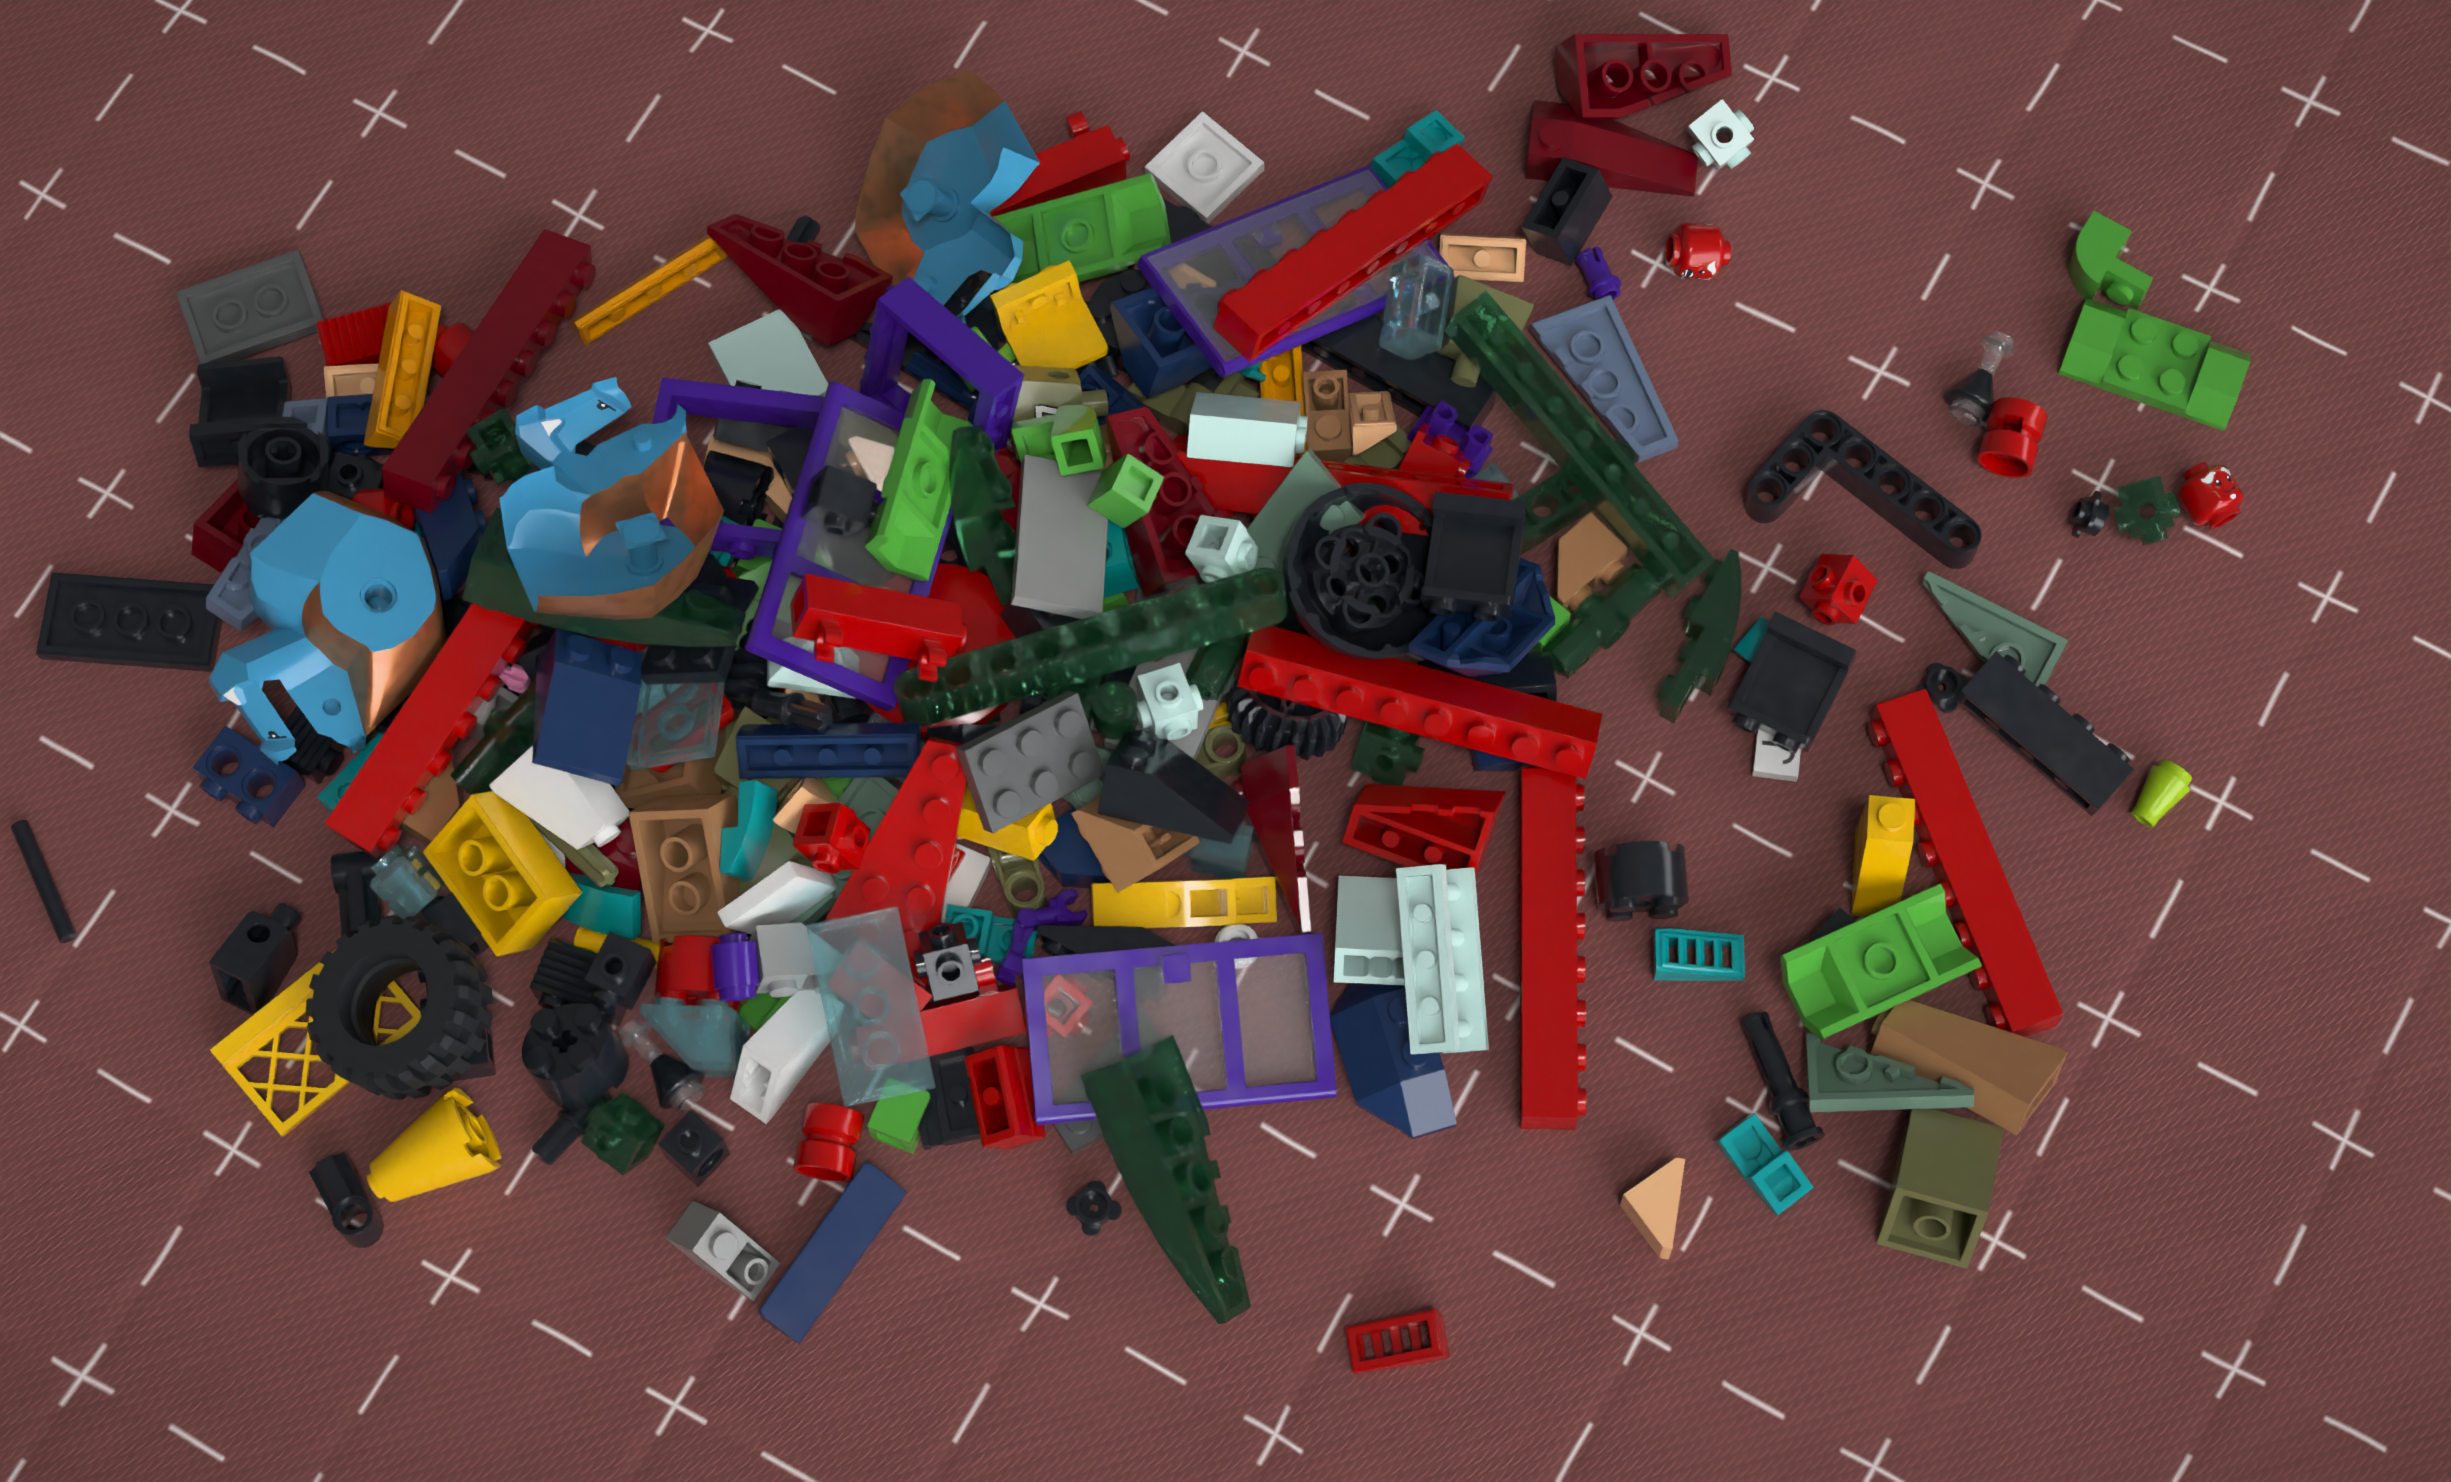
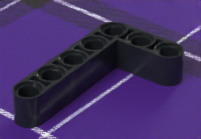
(1865, 485)

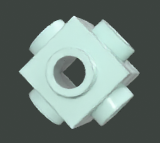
(1721, 120)
(1221, 548)
(1168, 703)

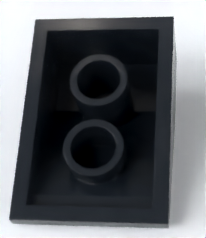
(1167, 789)

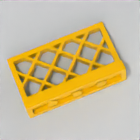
(274, 1020)

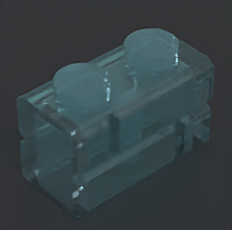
(1416, 307)
(406, 880)

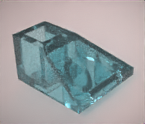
(702, 1035)

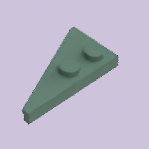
(1995, 629)
(1869, 1082)

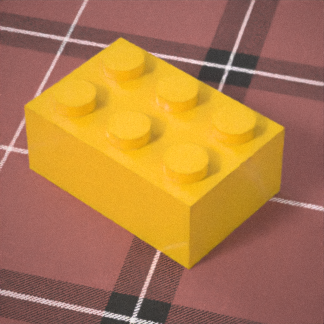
(502, 873)

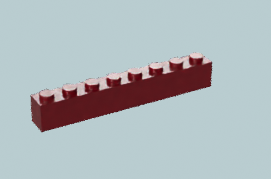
(488, 370)

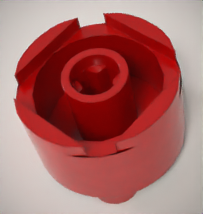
(686, 970)

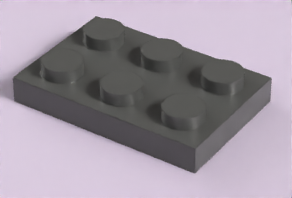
(251, 309)
(1030, 761)

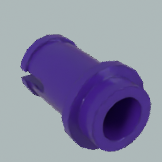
(1598, 274)

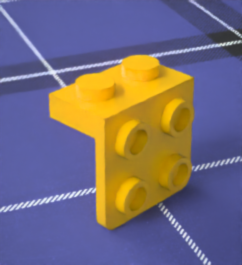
(1049, 320)

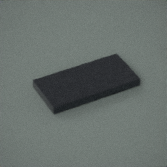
(129, 623)

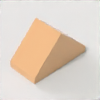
(805, 792)
(1654, 1206)

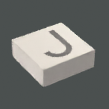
(1774, 761)

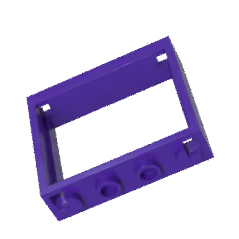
(915, 311)
(742, 405)

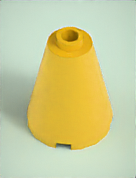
(436, 1151)

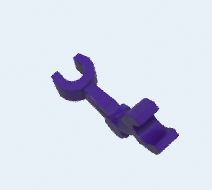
(1027, 922)

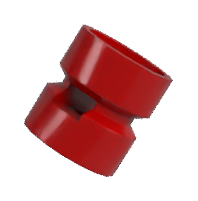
(2012, 437)
(827, 1150)

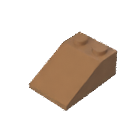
(680, 863)

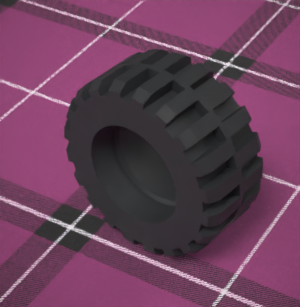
(356, 978)

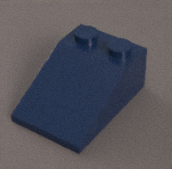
(585, 706)

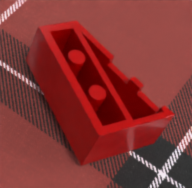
(1424, 824)

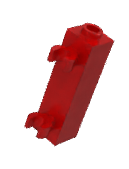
(1072, 167)
(877, 622)
(974, 1016)

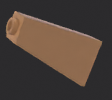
(2004, 1068)

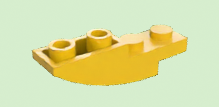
(1185, 903)

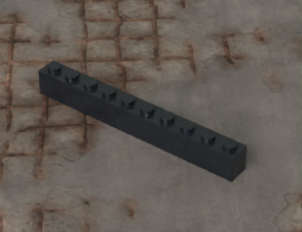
(1357, 350)

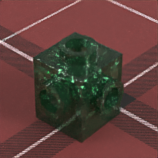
(497, 448)
(2146, 493)
(1387, 754)
(621, 1133)

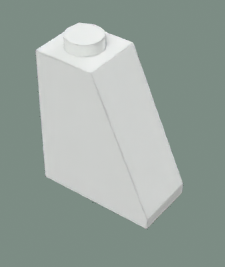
(562, 802)
(780, 1055)

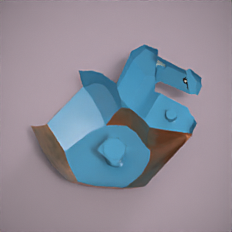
(933, 184)
(590, 524)
(348, 620)

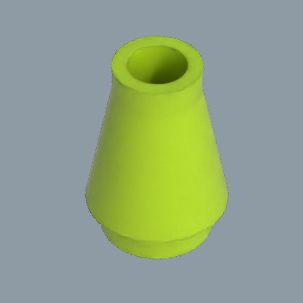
(2161, 792)

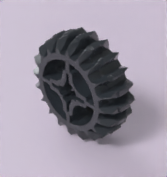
(1279, 722)

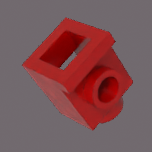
(1435, 455)

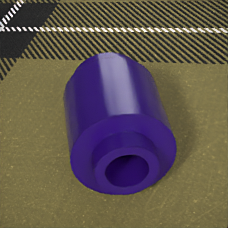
(735, 967)

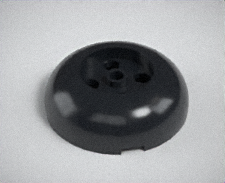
(1316, 558)

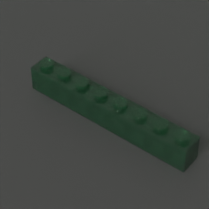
(1579, 444)

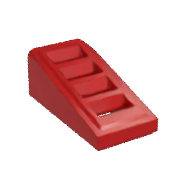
(1438, 1351)

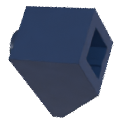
(1071, 857)

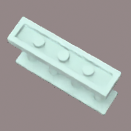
(1442, 959)

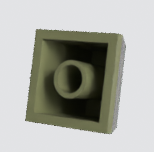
(1941, 1186)

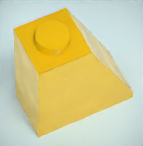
(1022, 838)
(1881, 853)

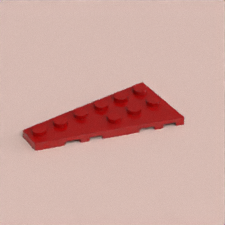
(912, 848)

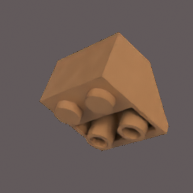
(1128, 848)

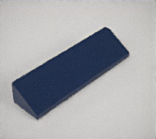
(837, 752)
(832, 1253)

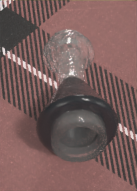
(1974, 396)
(674, 1081)

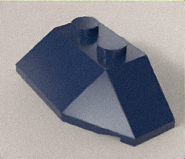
(452, 536)
(1490, 647)
(1381, 1071)

